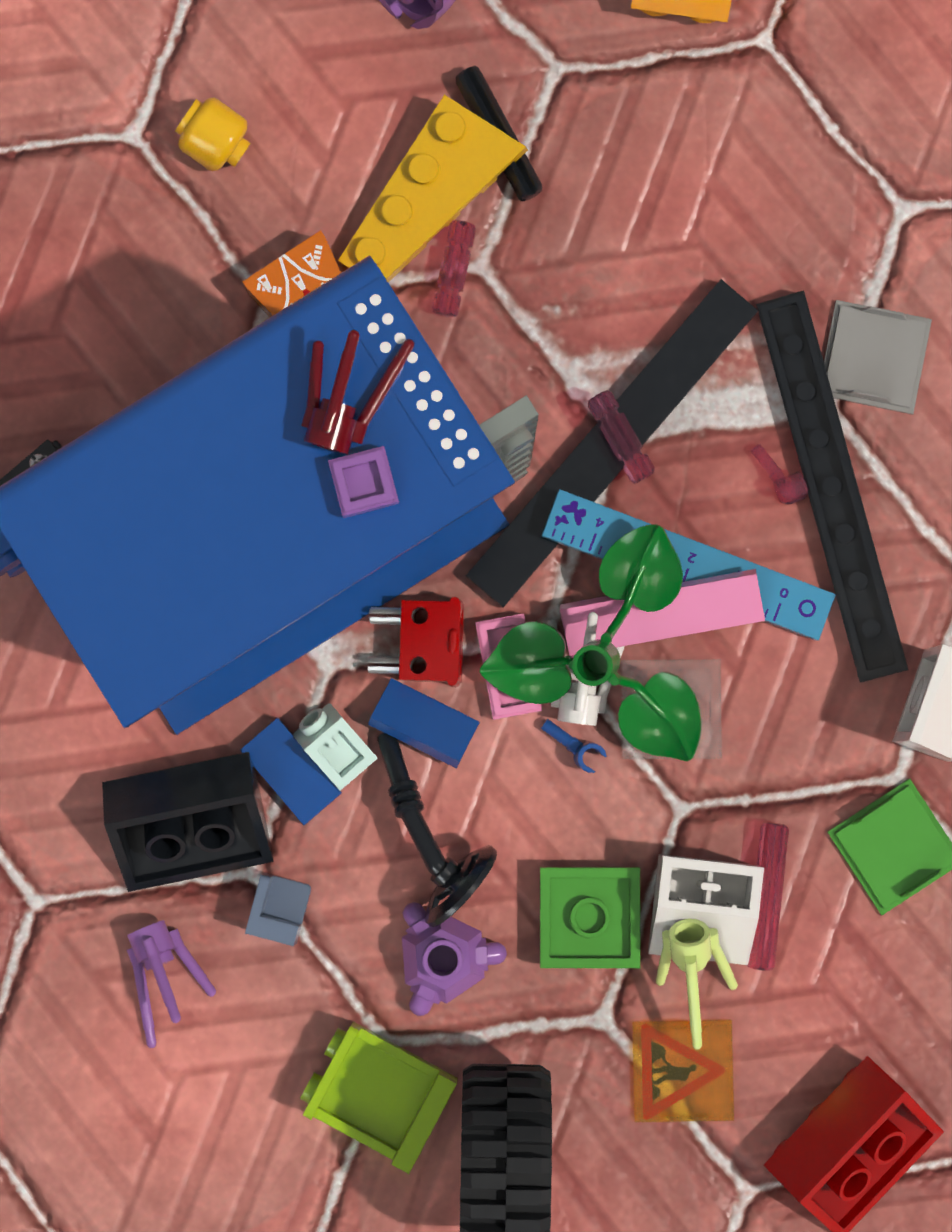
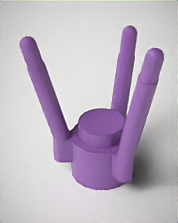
(152, 949)

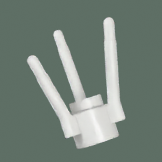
(581, 702)

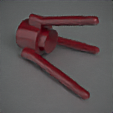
(333, 423)

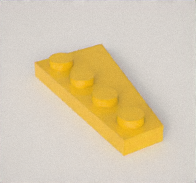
(438, 177)

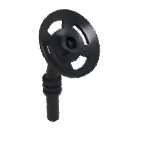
(451, 877)

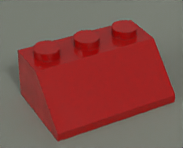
(853, 1147)

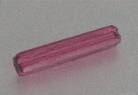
(772, 857)

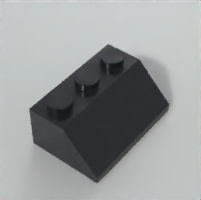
(186, 822)

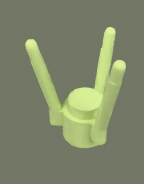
(690, 948)

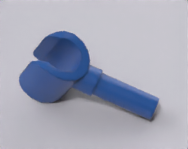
(572, 744)

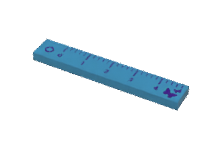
(596, 528)

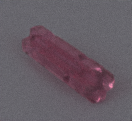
(453, 268)
(621, 436)

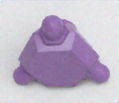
(443, 958)

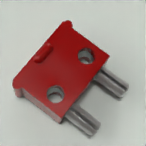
(436, 641)

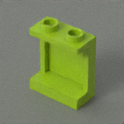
(379, 1094)

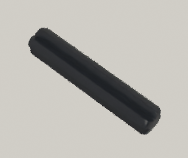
(484, 104)

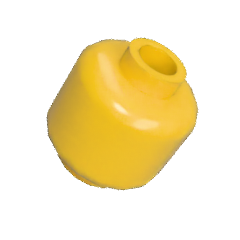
(213, 134)

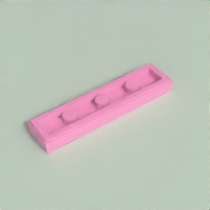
(698, 608)

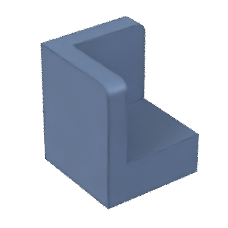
(278, 909)

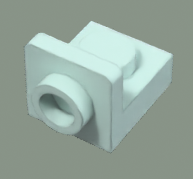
(333, 745)

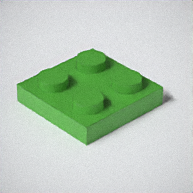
(589, 917)

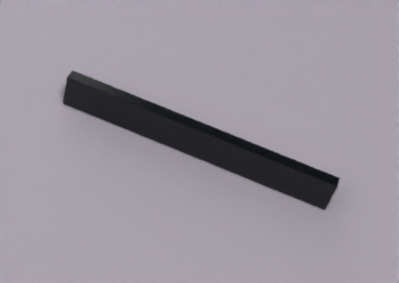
(593, 462)
(832, 487)

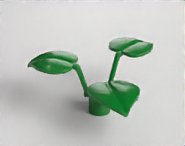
(533, 663)

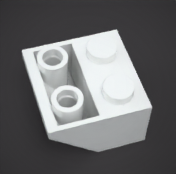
(710, 891)

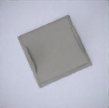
(876, 356)

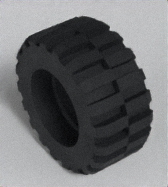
(506, 1148)

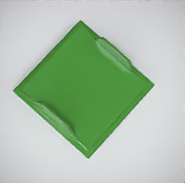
(894, 846)

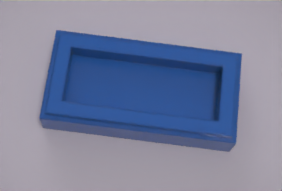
(423, 723)
(291, 771)

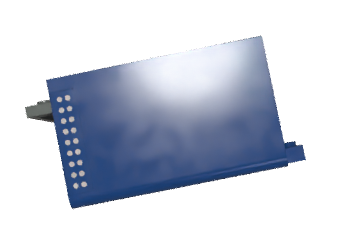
(209, 540)

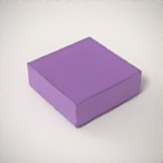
(363, 482)

